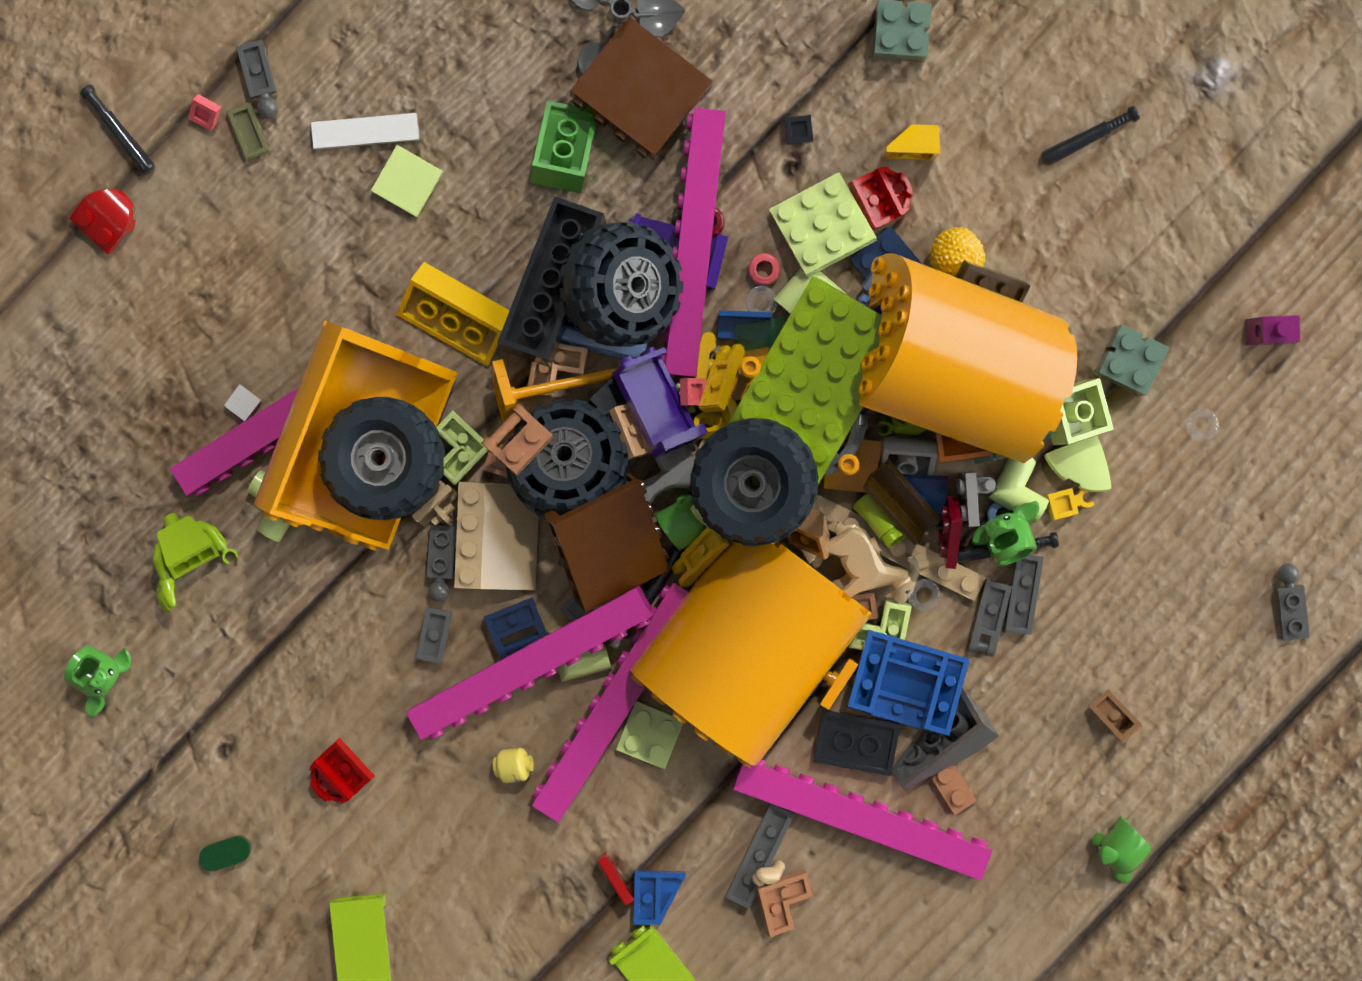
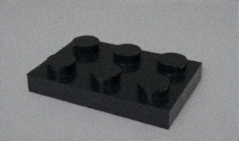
(856, 742)

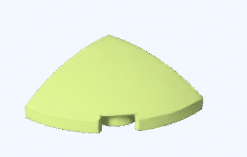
(1083, 464)

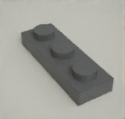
(1024, 595)

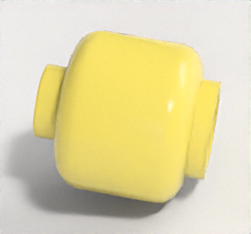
(513, 765)

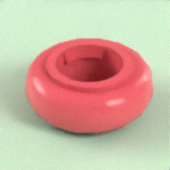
(764, 257)

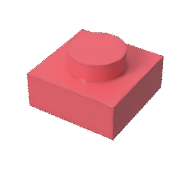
(204, 112)
(691, 391)

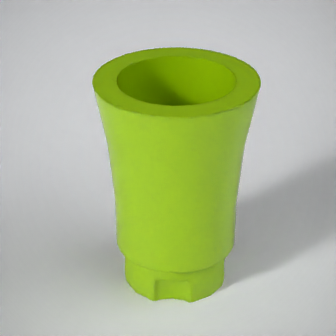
(879, 521)

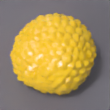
(953, 248)

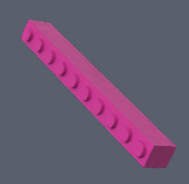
(695, 237)
(530, 662)
(604, 719)
(864, 818)

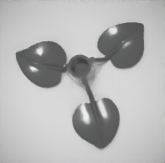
(655, 16)

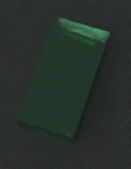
(759, 333)

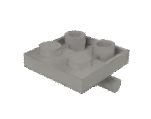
(969, 487)

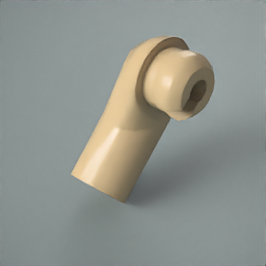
(769, 875)

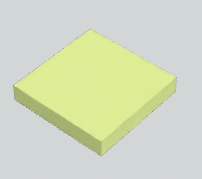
(407, 181)

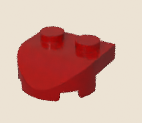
(882, 195)
(105, 217)
(338, 773)

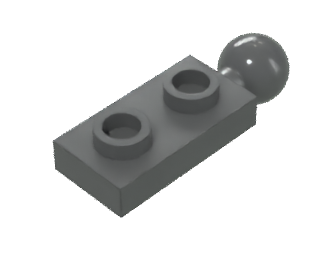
(258, 76)
(441, 560)
(1291, 605)

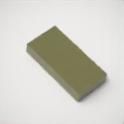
(248, 131)

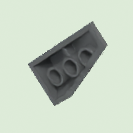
(936, 752)

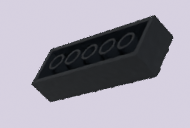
(537, 312)

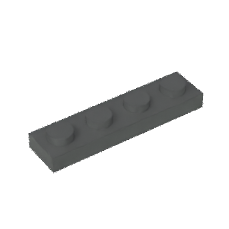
(759, 853)

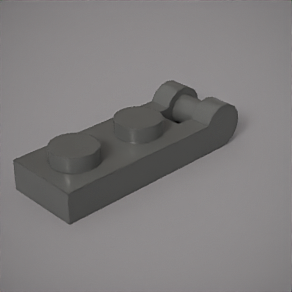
(989, 617)

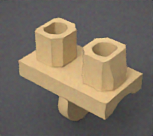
(437, 507)

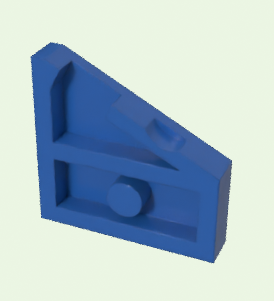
(654, 894)

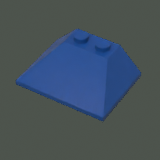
(908, 683)

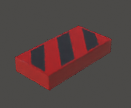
(615, 878)

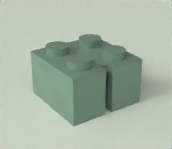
(901, 31)
(1133, 361)

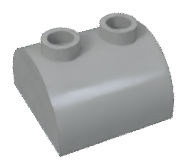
(909, 455)

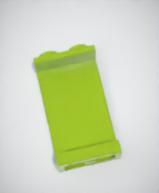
(360, 938)
(648, 958)

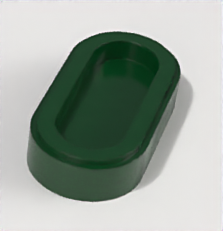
(225, 853)

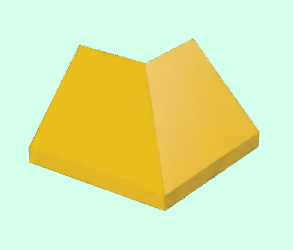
(915, 143)

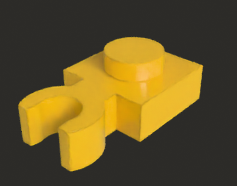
(1065, 503)

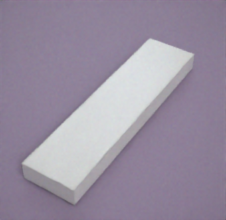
(365, 131)

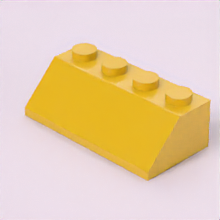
(453, 313)

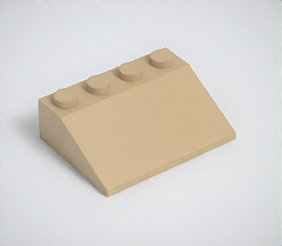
(494, 539)

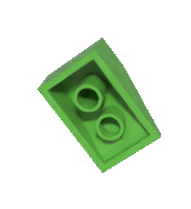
(563, 147)

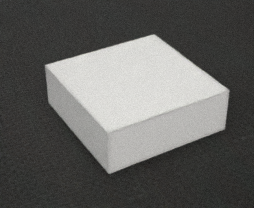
(243, 402)

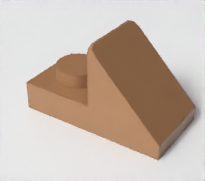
(1115, 716)

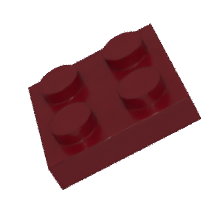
(950, 534)

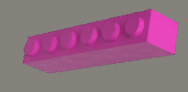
(233, 448)

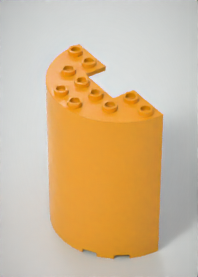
(965, 360)
(339, 372)
(749, 647)

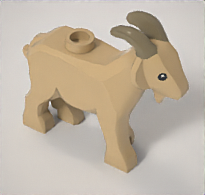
(865, 566)

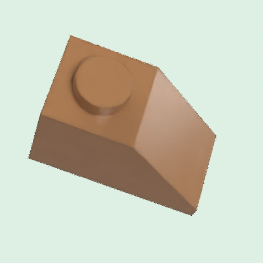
(812, 535)

